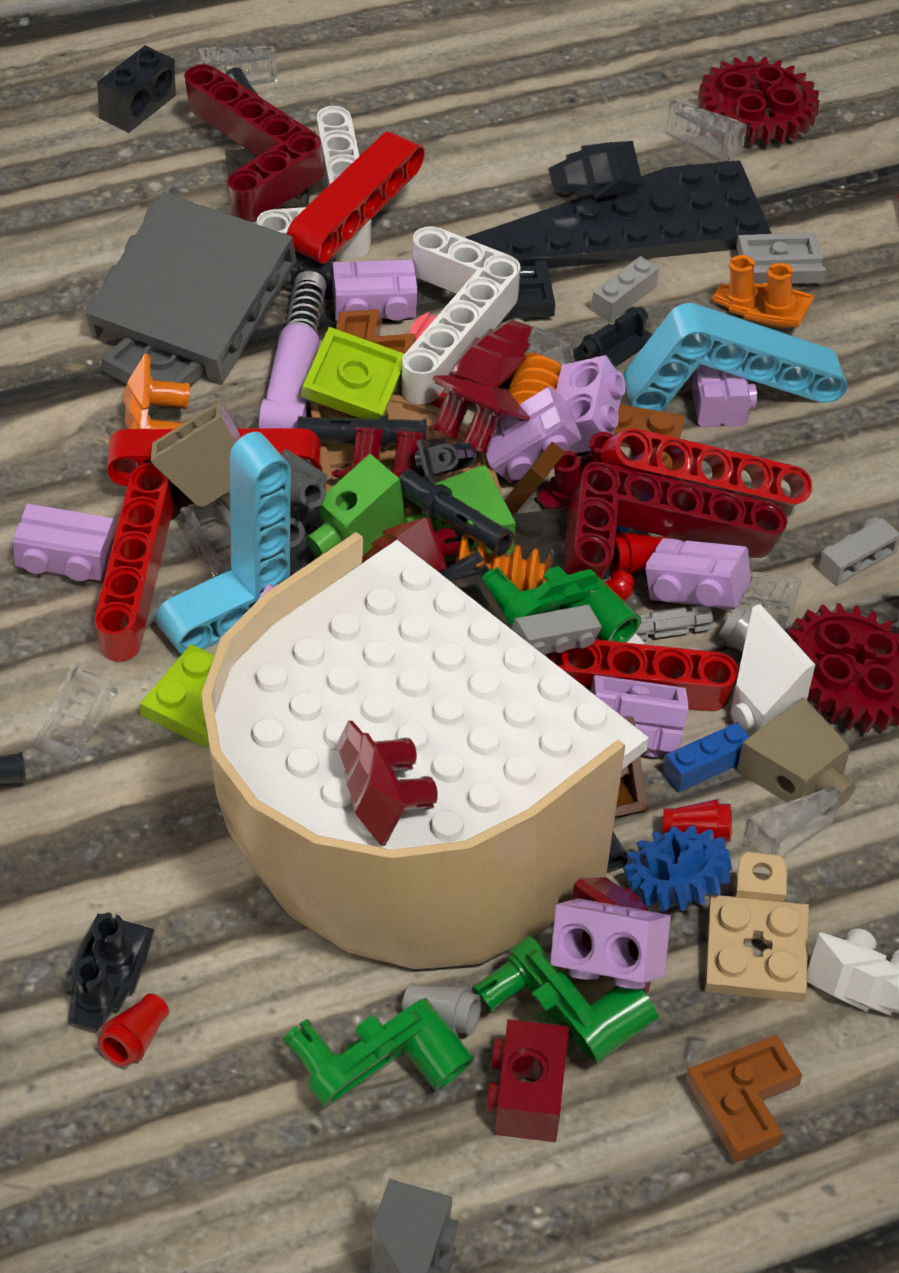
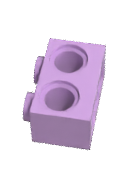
(594, 395)
(610, 931)

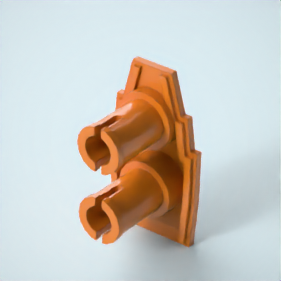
(764, 303)
(143, 392)

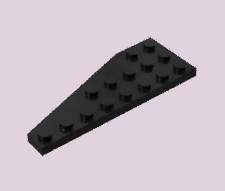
(671, 215)

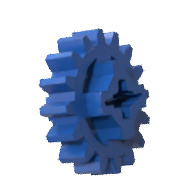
(678, 868)

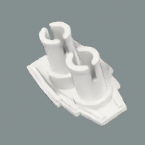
(855, 971)

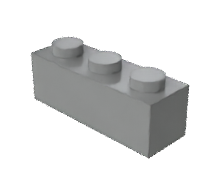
(625, 289)
(859, 551)
(559, 629)

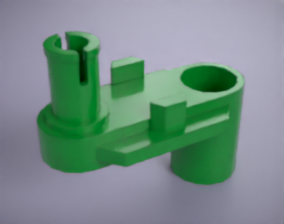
(563, 592)
(594, 1027)
(415, 1031)

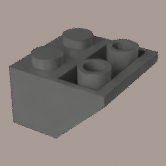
(413, 1231)

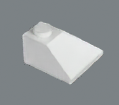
(770, 675)

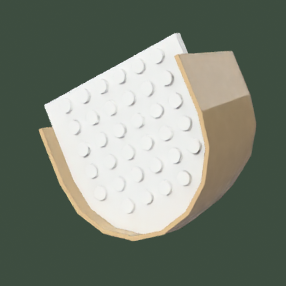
(509, 737)

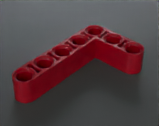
(286, 150)
(660, 506)

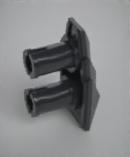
(597, 171)
(106, 969)

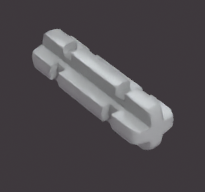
(675, 622)

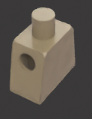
(198, 455)
(797, 755)

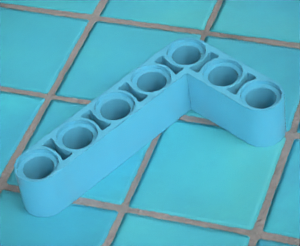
(733, 345)
(258, 549)

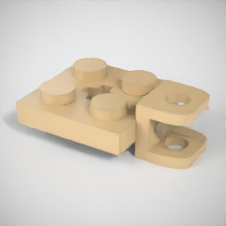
(757, 913)

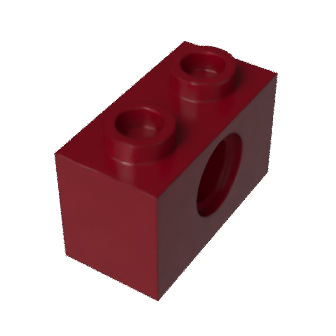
(533, 1107)

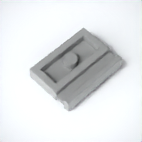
(796, 249)

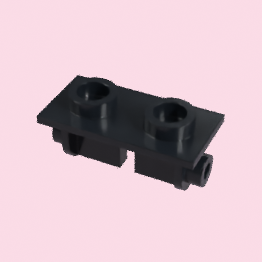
(618, 339)
(438, 459)

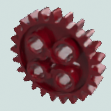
(762, 97)
(853, 665)

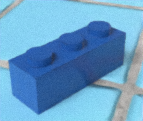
(704, 757)

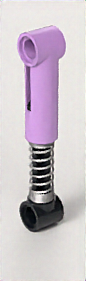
(296, 344)

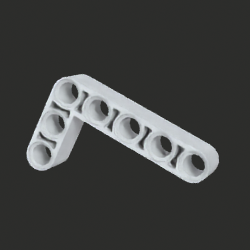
(339, 152)
(485, 293)

